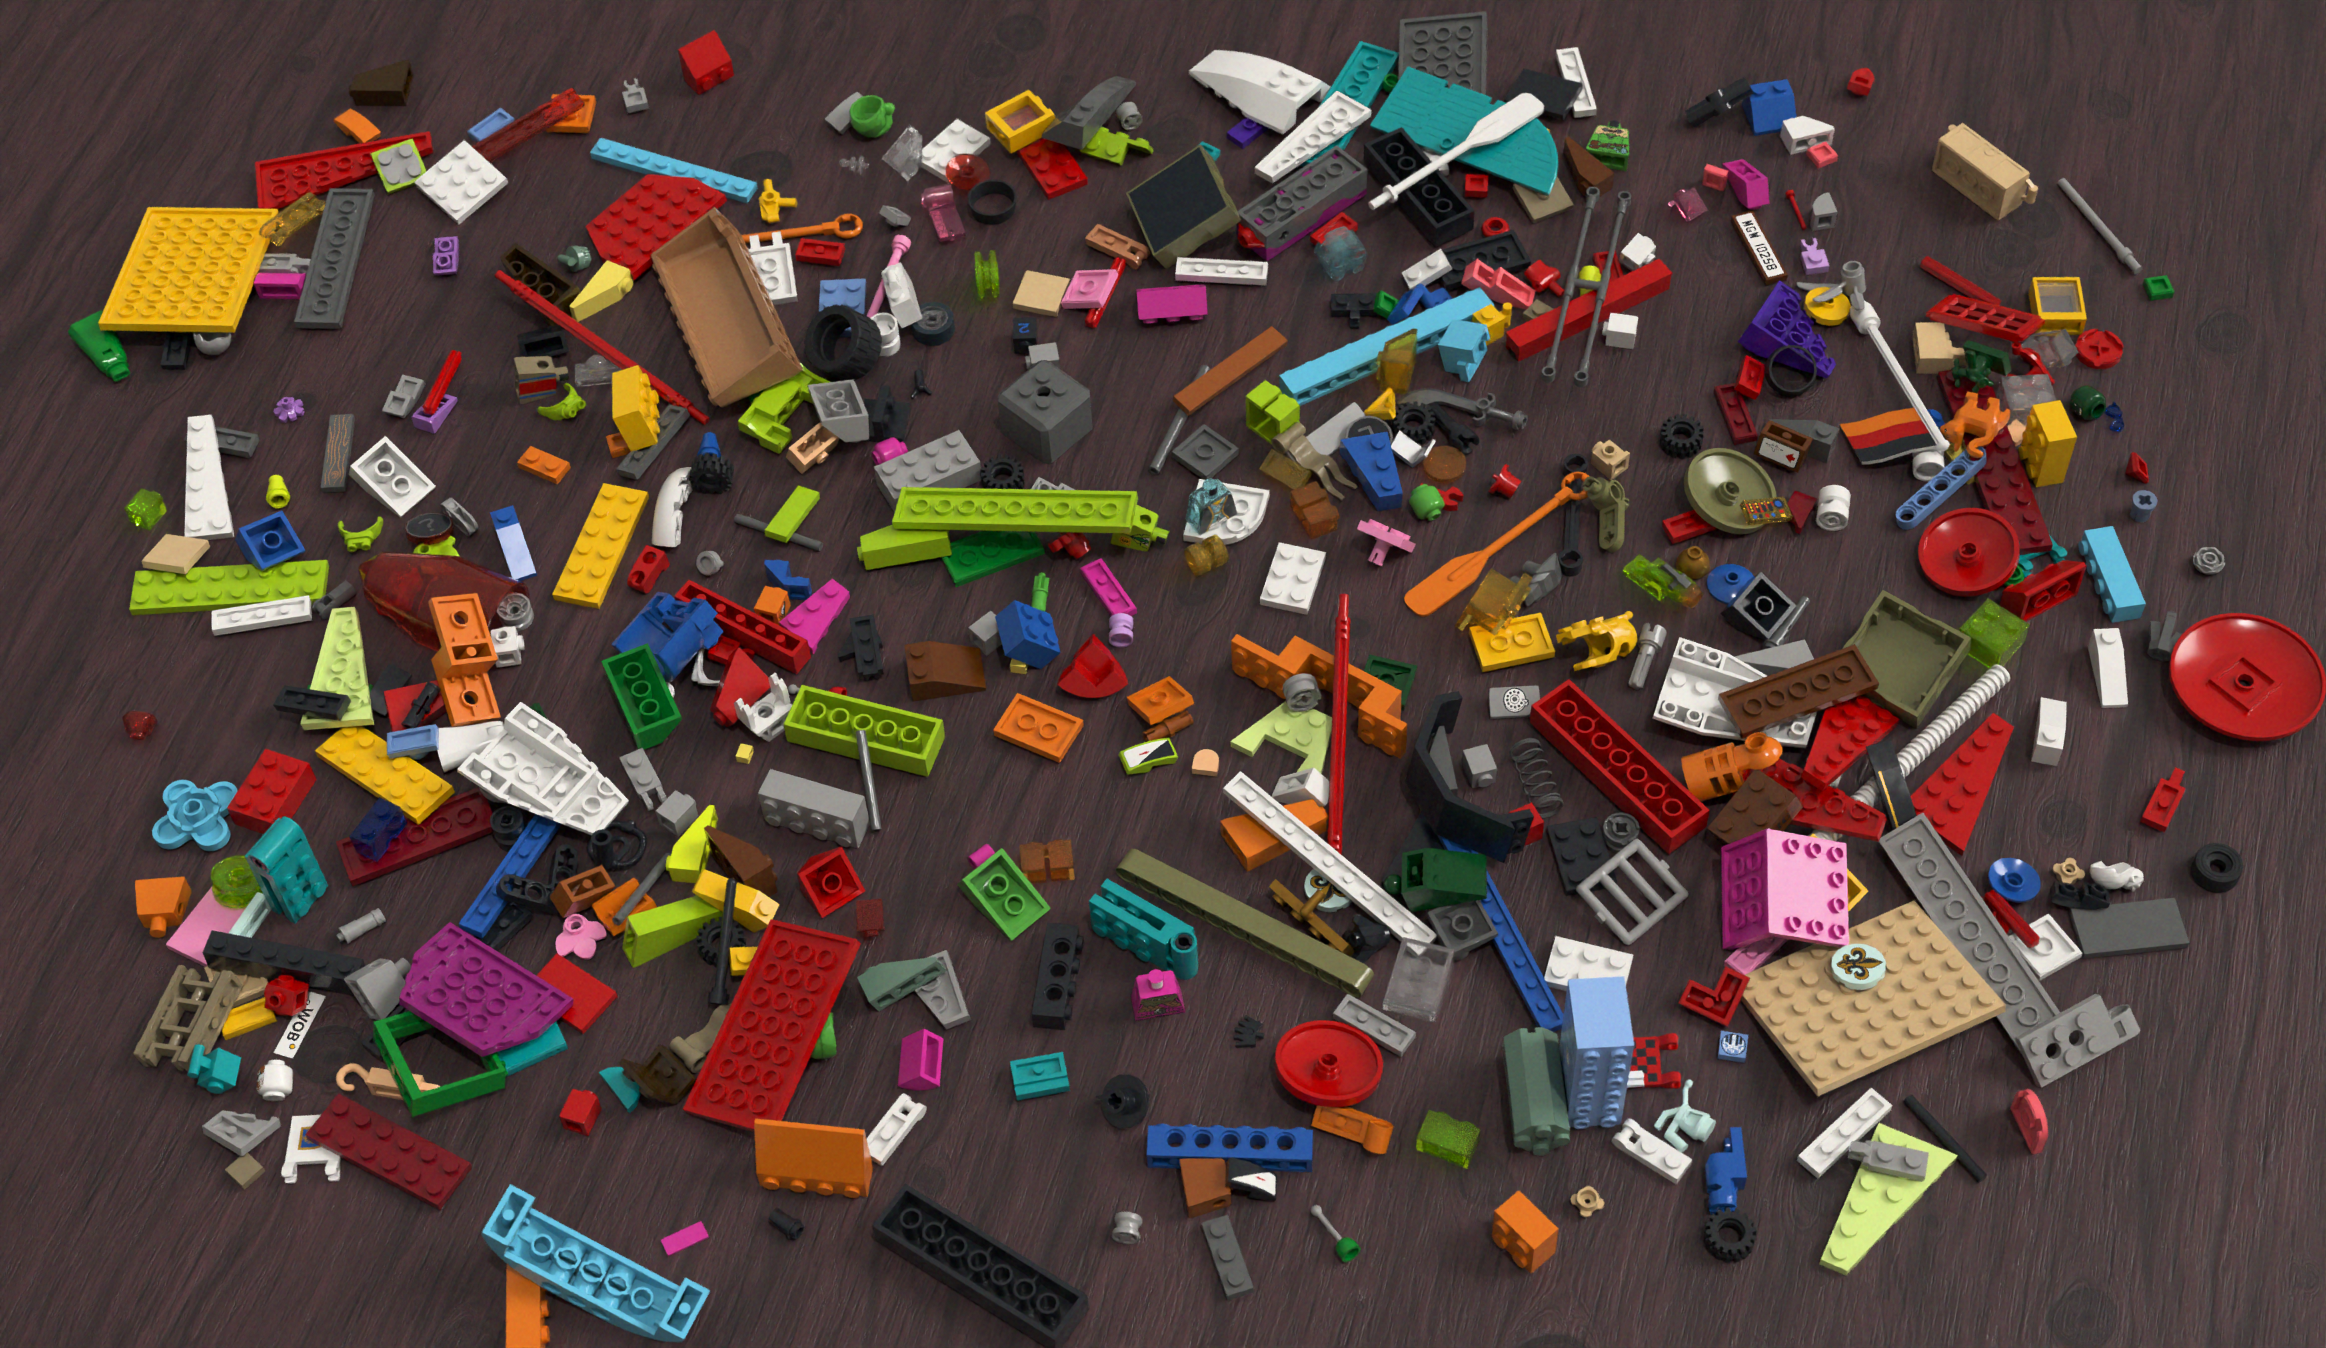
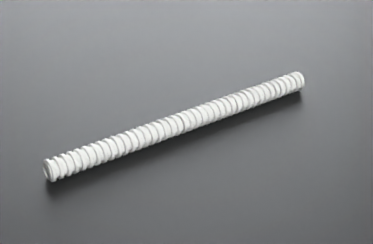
(1935, 734)

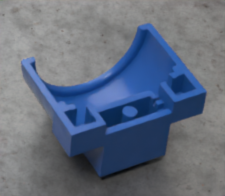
(691, 627)

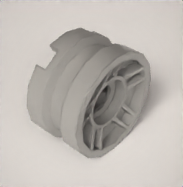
(515, 603)
(1301, 692)

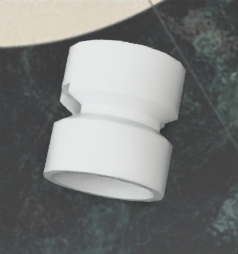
(889, 332)
(1927, 464)
(1833, 508)

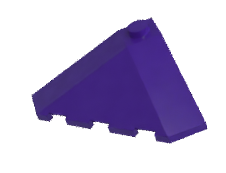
(1782, 324)

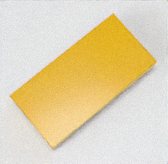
(247, 1018)

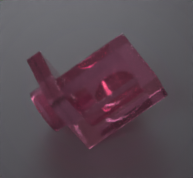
(1689, 203)

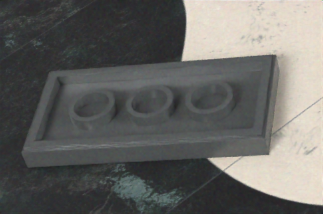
(2129, 928)

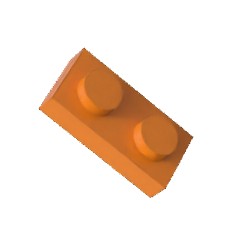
(543, 465)

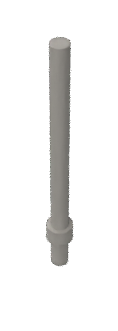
(2123, 253)

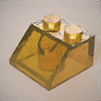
(1397, 362)

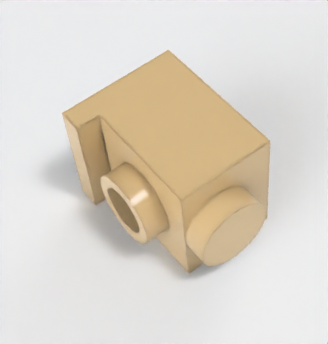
(1609, 459)

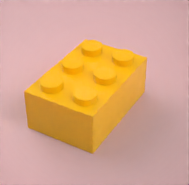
(635, 408)
(2047, 443)

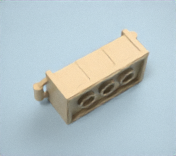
(1982, 172)

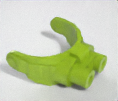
(566, 408)
(361, 539)

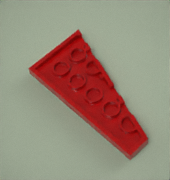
(1843, 738)
(1960, 785)
(1826, 809)

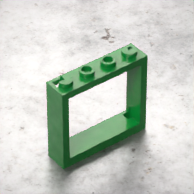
(421, 1102)

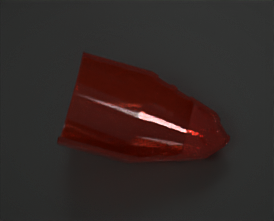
(406, 582)

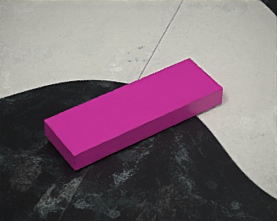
(1107, 588)

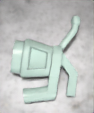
(1693, 1122)

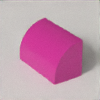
(279, 285)
(920, 1061)

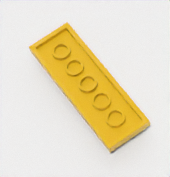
(600, 546)
(398, 780)

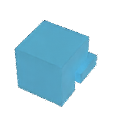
(1463, 347)

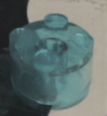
(1341, 253)

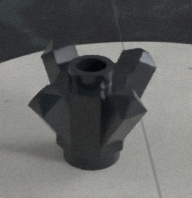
(1366, 937)

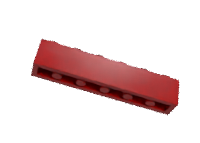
(751, 629)

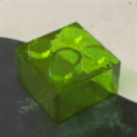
(1994, 634)

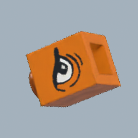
(773, 604)

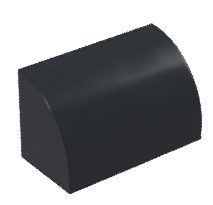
(543, 342)

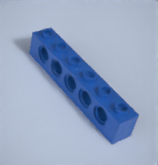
(1271, 1157)

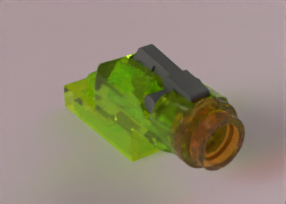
(1663, 580)

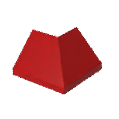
(829, 881)

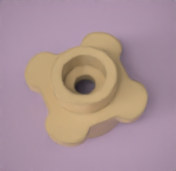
(2067, 877)
(1590, 1194)

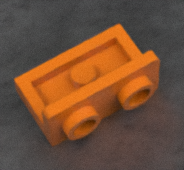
(611, 903)

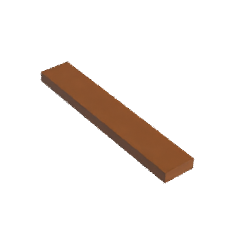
(1230, 370)

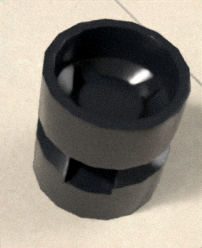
(507, 826)

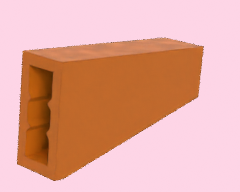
(1257, 845)

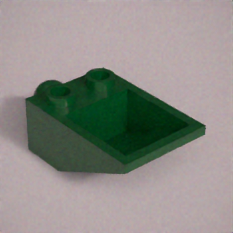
(1439, 878)

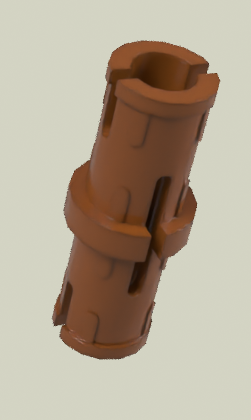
(1168, 727)

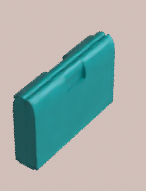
(533, 1051)

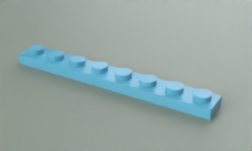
(651, 163)

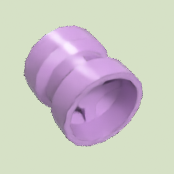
(1120, 632)

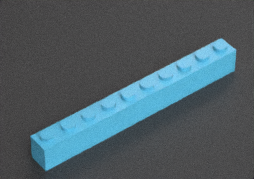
(1360, 358)

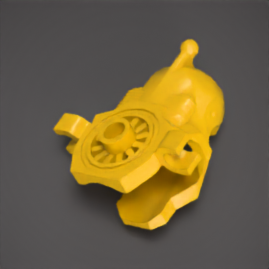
(1598, 634)

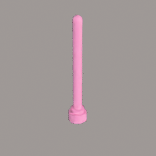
(899, 247)

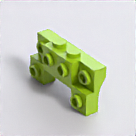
(774, 406)

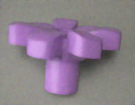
(289, 409)

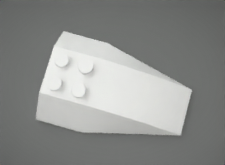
(1259, 86)
(544, 773)

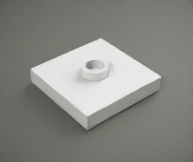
(2052, 952)

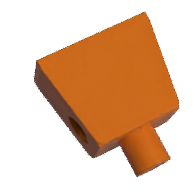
(161, 903)

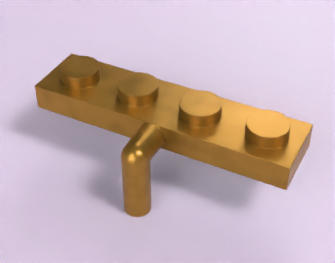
(1304, 912)

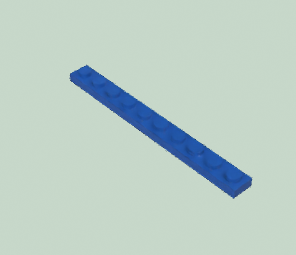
(1517, 955)

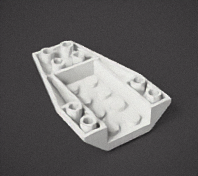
(1693, 689)

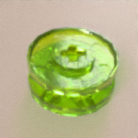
(987, 274)
(234, 882)

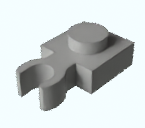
(634, 97)

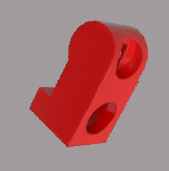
(647, 569)

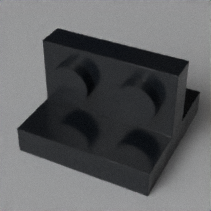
(887, 416)

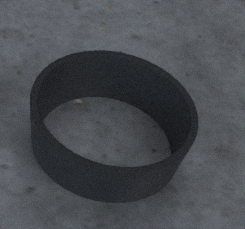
(992, 187)
(1775, 386)

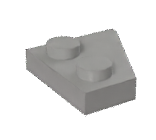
(239, 1131)

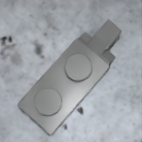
(284, 264)
(1890, 1159)

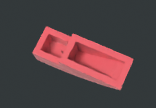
(1498, 285)

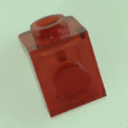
(870, 917)

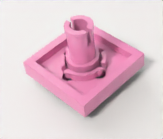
(1384, 540)

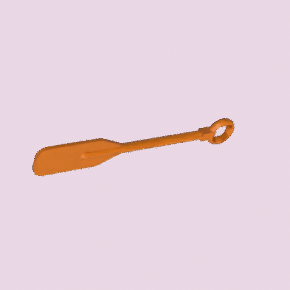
(826, 228)
(1464, 570)

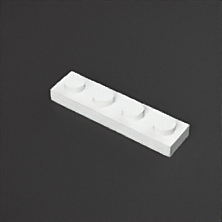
(1572, 69)
(1221, 271)
(261, 615)
(1848, 1127)

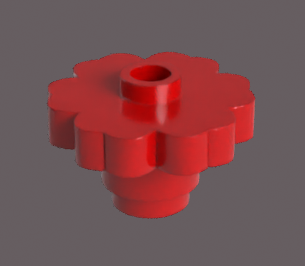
(1074, 543)

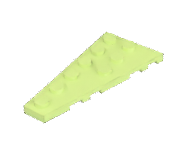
(342, 671)
(1879, 1202)

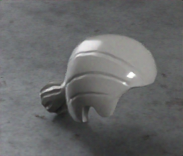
(212, 342)

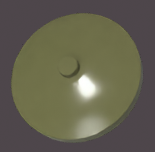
(1719, 483)

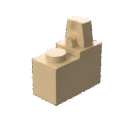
(1934, 349)

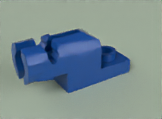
(1726, 1173)

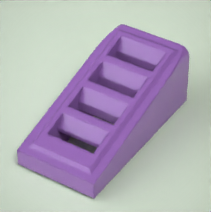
(433, 423)

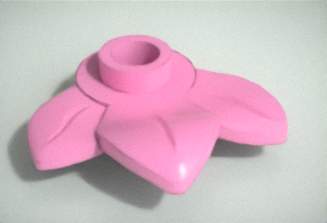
(580, 940)

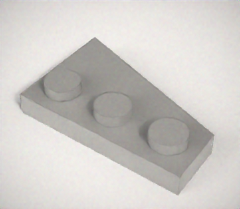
(944, 995)

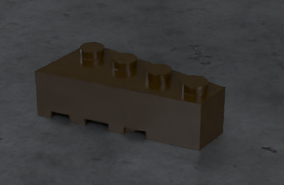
(540, 278)

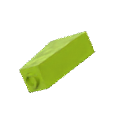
(901, 546)
(665, 928)

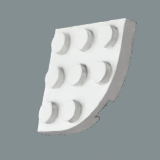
(1250, 508)

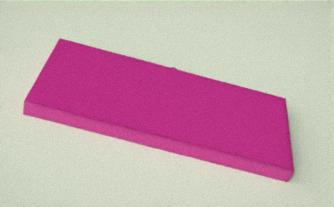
(684, 1238)

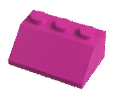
(1172, 303)

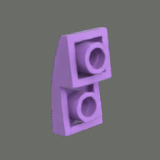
(446, 256)

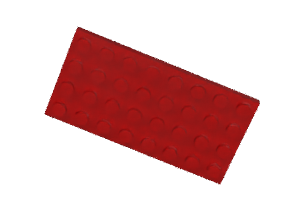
(772, 1025)

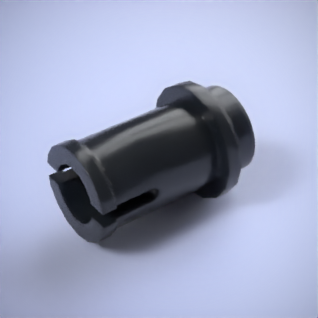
(787, 1224)

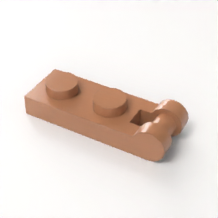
(1117, 245)

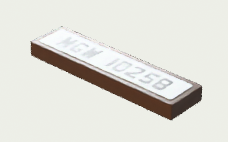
(1759, 248)

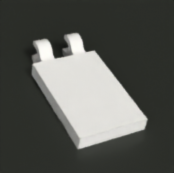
(775, 268)

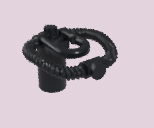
(601, 846)

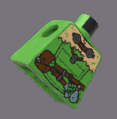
(1610, 145)

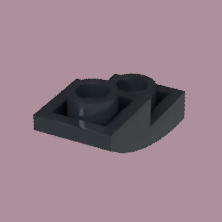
(390, 679)
(2088, 897)

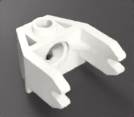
(773, 706)

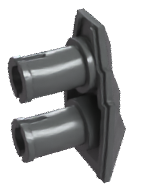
(1544, 578)

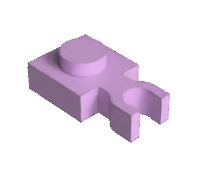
(1813, 260)

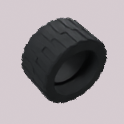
(823, 336)

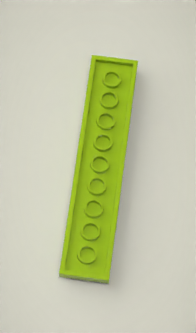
(1015, 510)

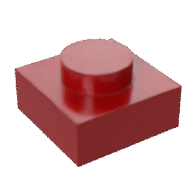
(1476, 185)

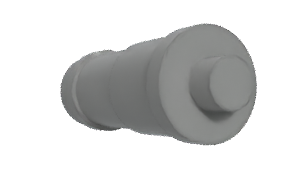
(360, 926)

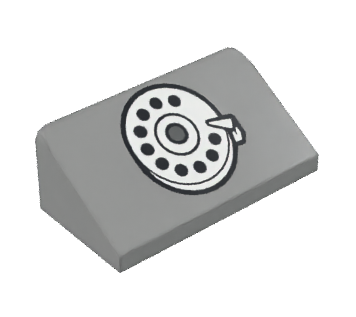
(1512, 701)

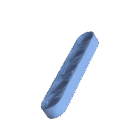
(1938, 497)

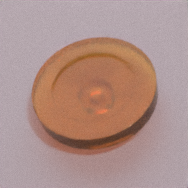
(1444, 464)

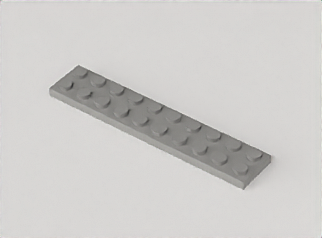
(1967, 923)

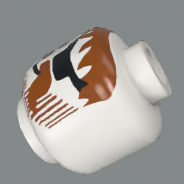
(274, 1080)

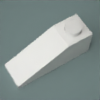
(2109, 667)
(2049, 732)

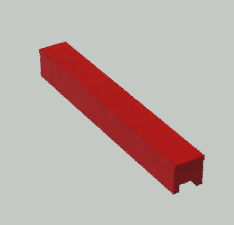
(1620, 296)

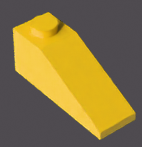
(751, 906)

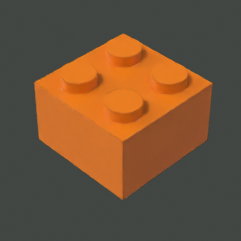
(1524, 1232)

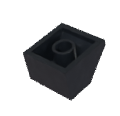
(1758, 608)

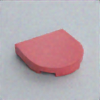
(2030, 1119)

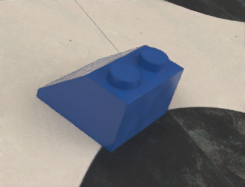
(1769, 106)
(269, 541)

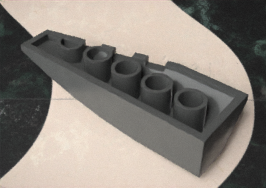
(1085, 117)

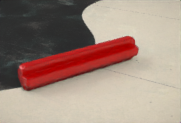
(2012, 919)

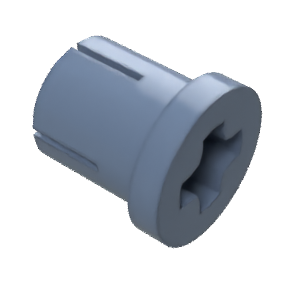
(2143, 504)

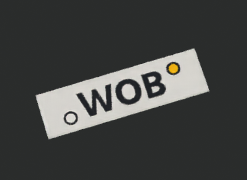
(299, 1026)

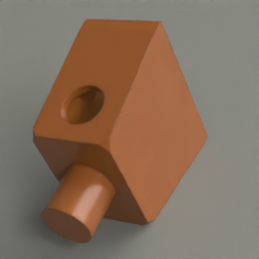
(1204, 1185)

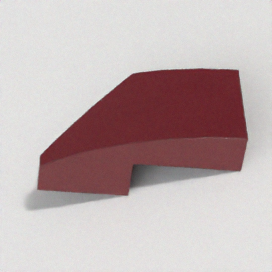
(1801, 507)

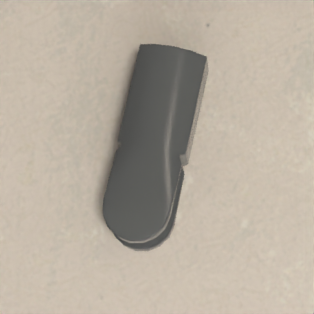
(334, 599)

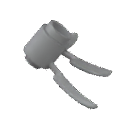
(1852, 285)

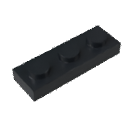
(312, 702)

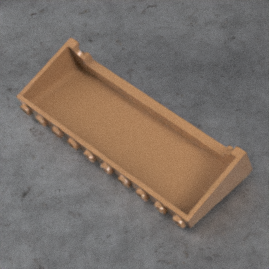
(724, 310)

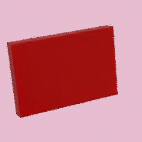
(588, 994)

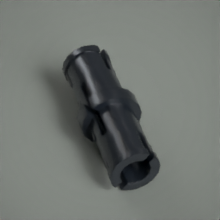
(429, 693)

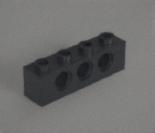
(1057, 939)

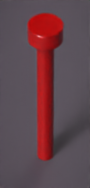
(1790, 195)

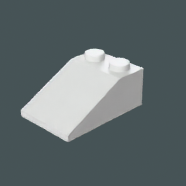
(391, 477)

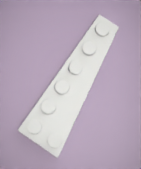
(1324, 126)
(206, 498)

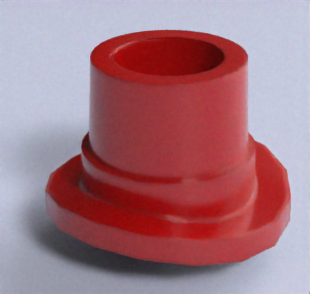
(1505, 482)

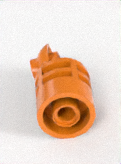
(1720, 768)

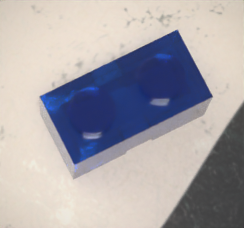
(377, 829)

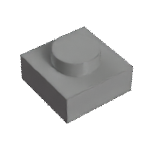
(894, 216)

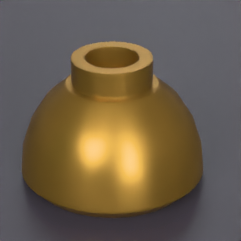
(1693, 562)

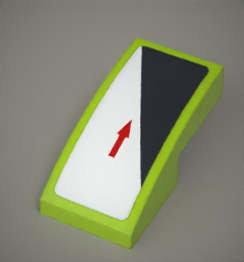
(1148, 754)

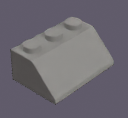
(841, 409)

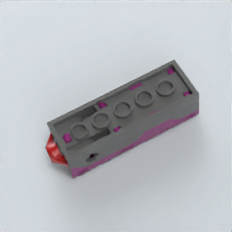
(1301, 203)

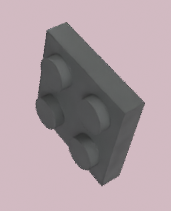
(1205, 452)

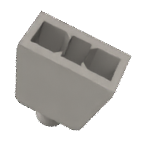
(379, 986)

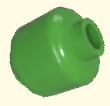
(1426, 502)

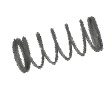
(1544, 798)

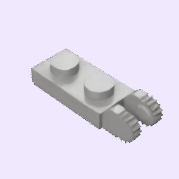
(642, 777)

